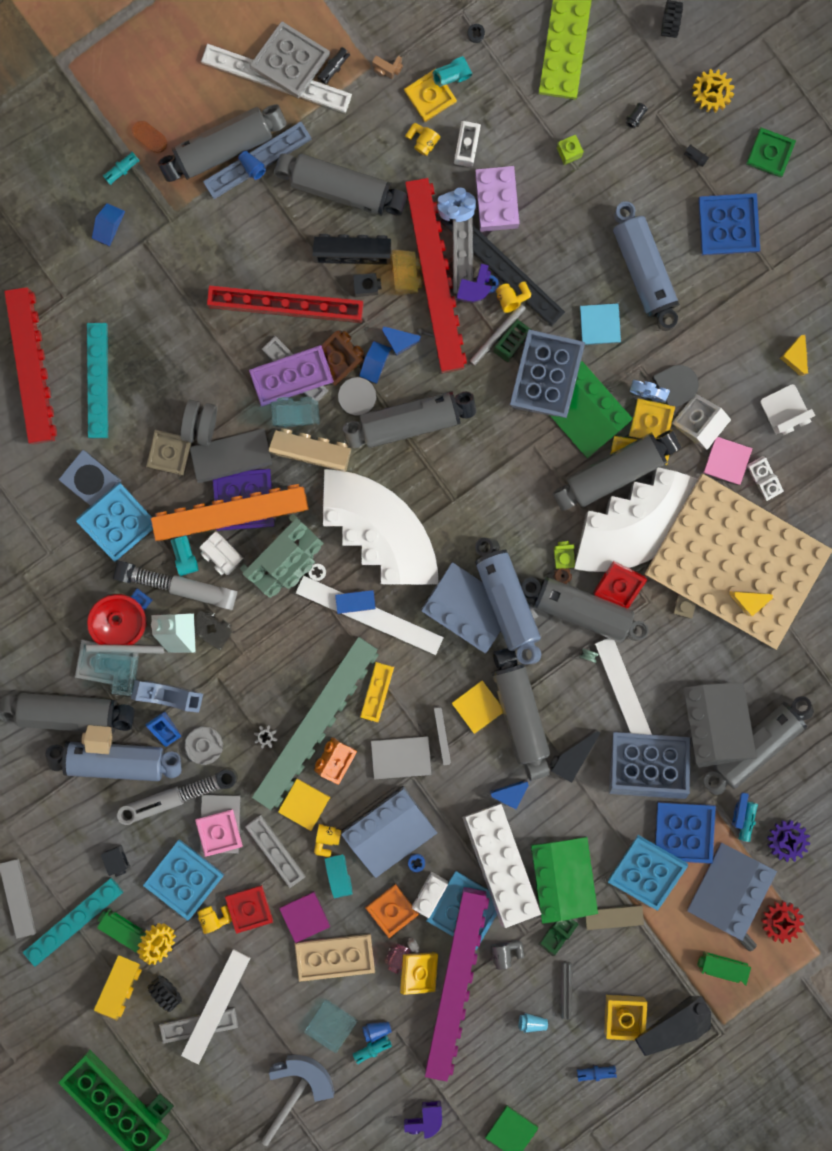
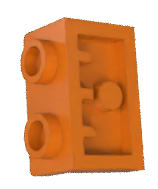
(334, 761)

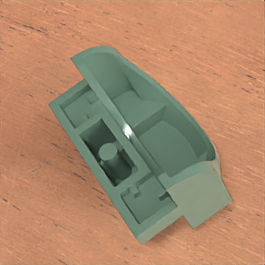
(284, 559)

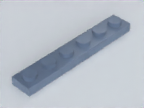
(267, 154)

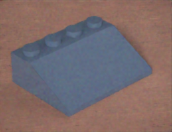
(547, 374)
(463, 608)
(650, 765)
(389, 832)
(731, 891)

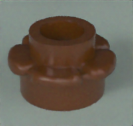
(567, 576)

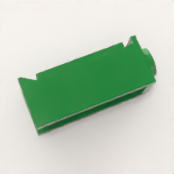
(121, 929)
(724, 967)

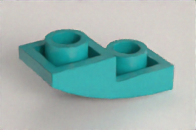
(338, 876)

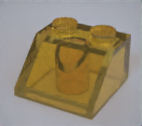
(405, 272)

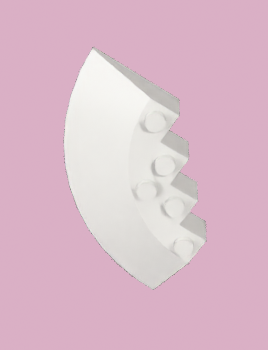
(381, 525)
(633, 527)

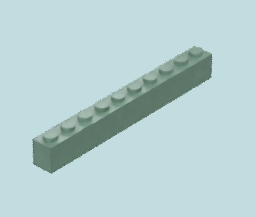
(314, 724)

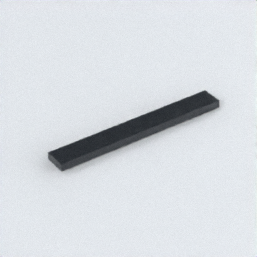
(512, 275)

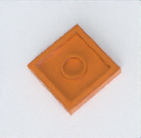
(391, 910)

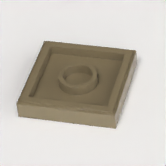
(168, 453)

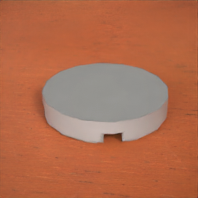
(357, 396)
(203, 745)

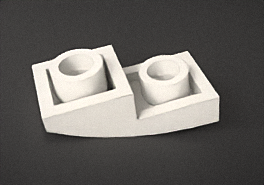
(764, 478)

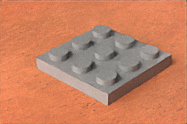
(290, 59)

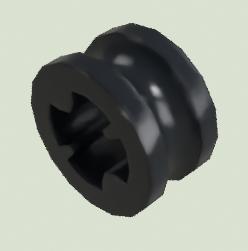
(470, 33)

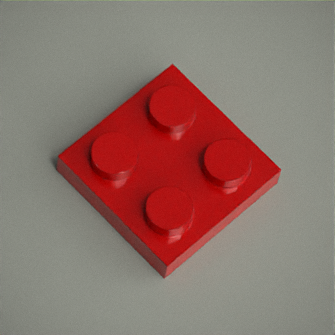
(620, 585)
(249, 909)

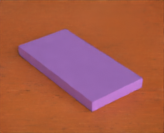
(291, 375)

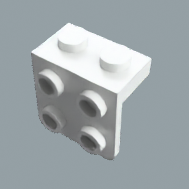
(786, 410)

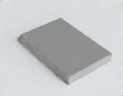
(86, 665)
(401, 757)
(218, 803)

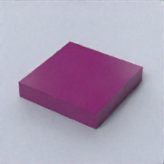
(304, 917)

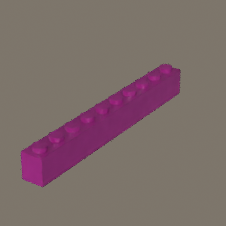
(455, 984)

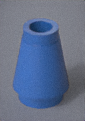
(253, 166)
(375, 1031)

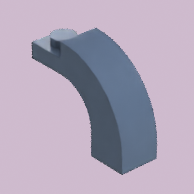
(167, 695)
(308, 1069)

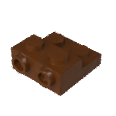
(341, 355)

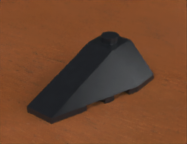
(679, 1026)

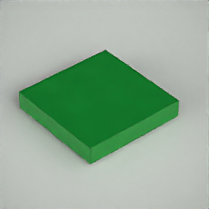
(770, 152)
(511, 1131)

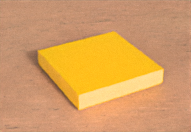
(428, 97)
(650, 418)
(478, 707)
(304, 804)
(419, 973)

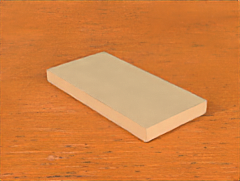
(334, 957)

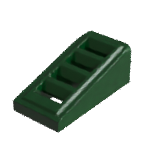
(504, 354)

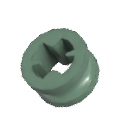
(588, 655)

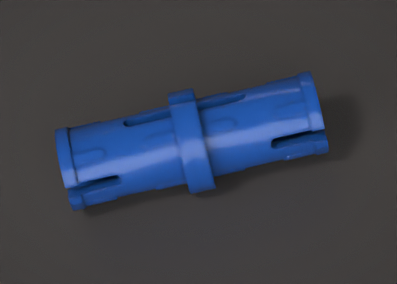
(596, 1073)

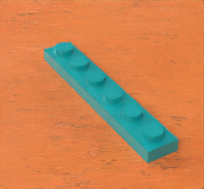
(97, 380)
(73, 922)

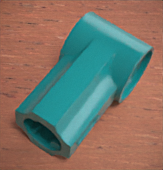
(457, 71)
(185, 560)

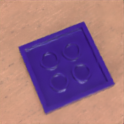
(243, 485)

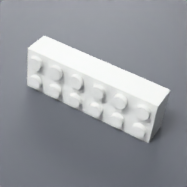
(501, 865)

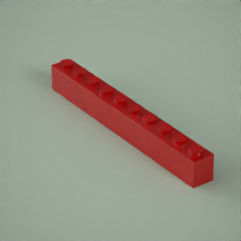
(434, 275)

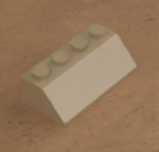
(311, 451)

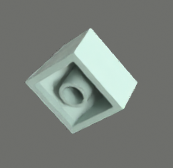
(174, 632)

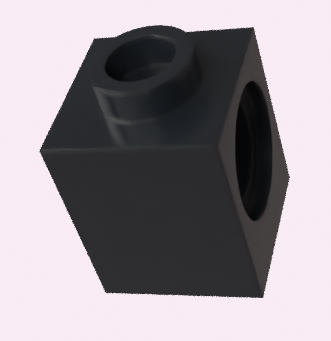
(360, 279)
(115, 861)

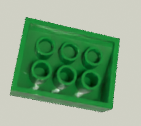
(592, 414)
(564, 879)

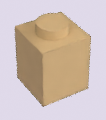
(97, 739)

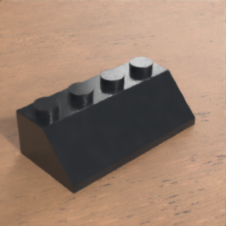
(352, 250)

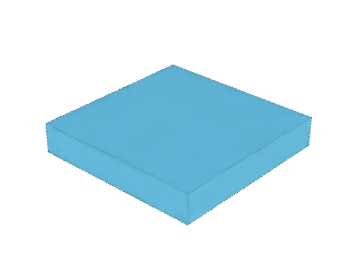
(600, 324)

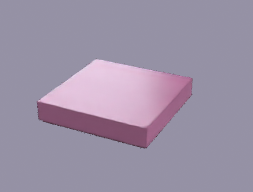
(727, 460)
(218, 832)

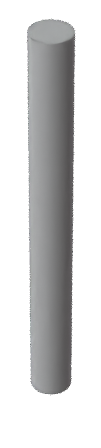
(497, 334)
(124, 649)
(284, 1112)

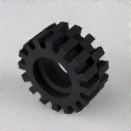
(672, 19)
(164, 993)

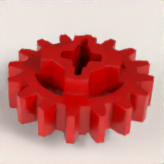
(783, 929)

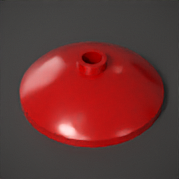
(125, 630)

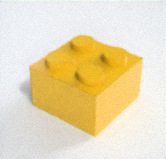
(625, 1017)

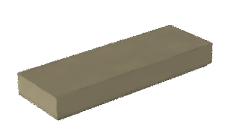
(615, 917)

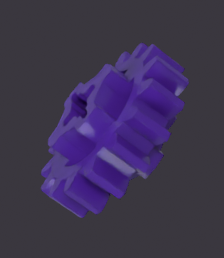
(796, 838)

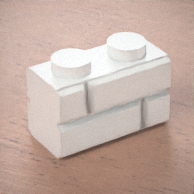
(467, 144)
(221, 554)
(430, 894)

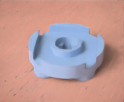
(448, 209)
(648, 390)

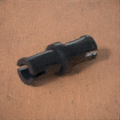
(333, 66)

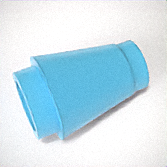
(532, 1023)

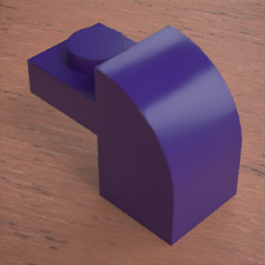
(475, 291)
(429, 1123)

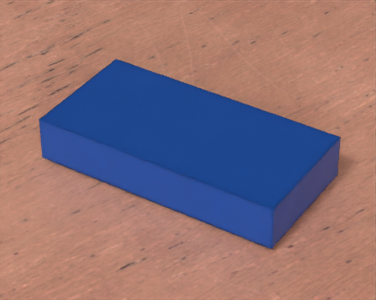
(355, 602)

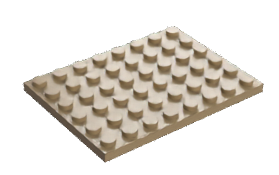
(735, 545)

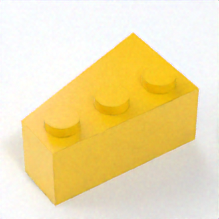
(118, 988)

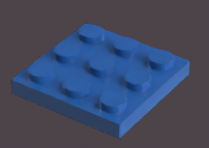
(729, 224)
(686, 830)

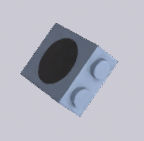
(89, 478)

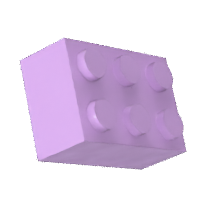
(497, 198)

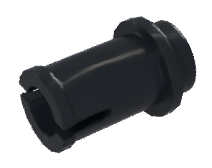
(635, 117)
(696, 155)

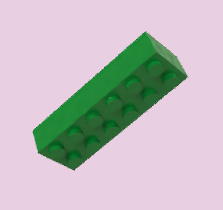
(113, 1105)

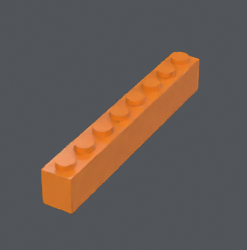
(229, 513)

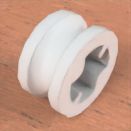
(314, 577)

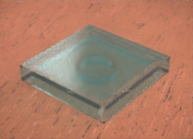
(330, 1026)

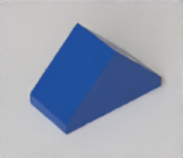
(107, 224)
(400, 340)
(374, 362)
(164, 729)
(511, 794)

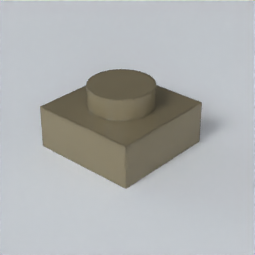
(684, 607)

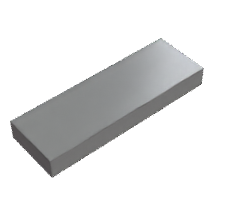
(442, 735)

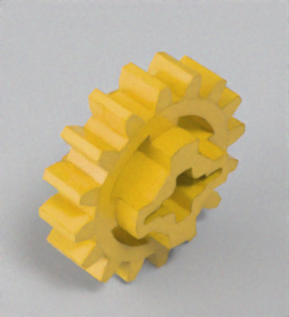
(709, 83)
(156, 943)

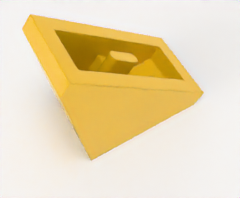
(796, 356)
(750, 601)

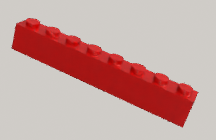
(285, 304)
(29, 365)

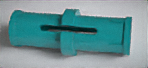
(121, 168)
(749, 822)
(372, 1049)

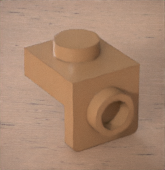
(384, 68)

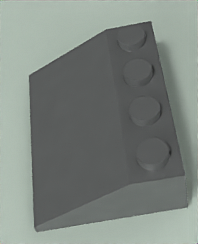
(720, 723)

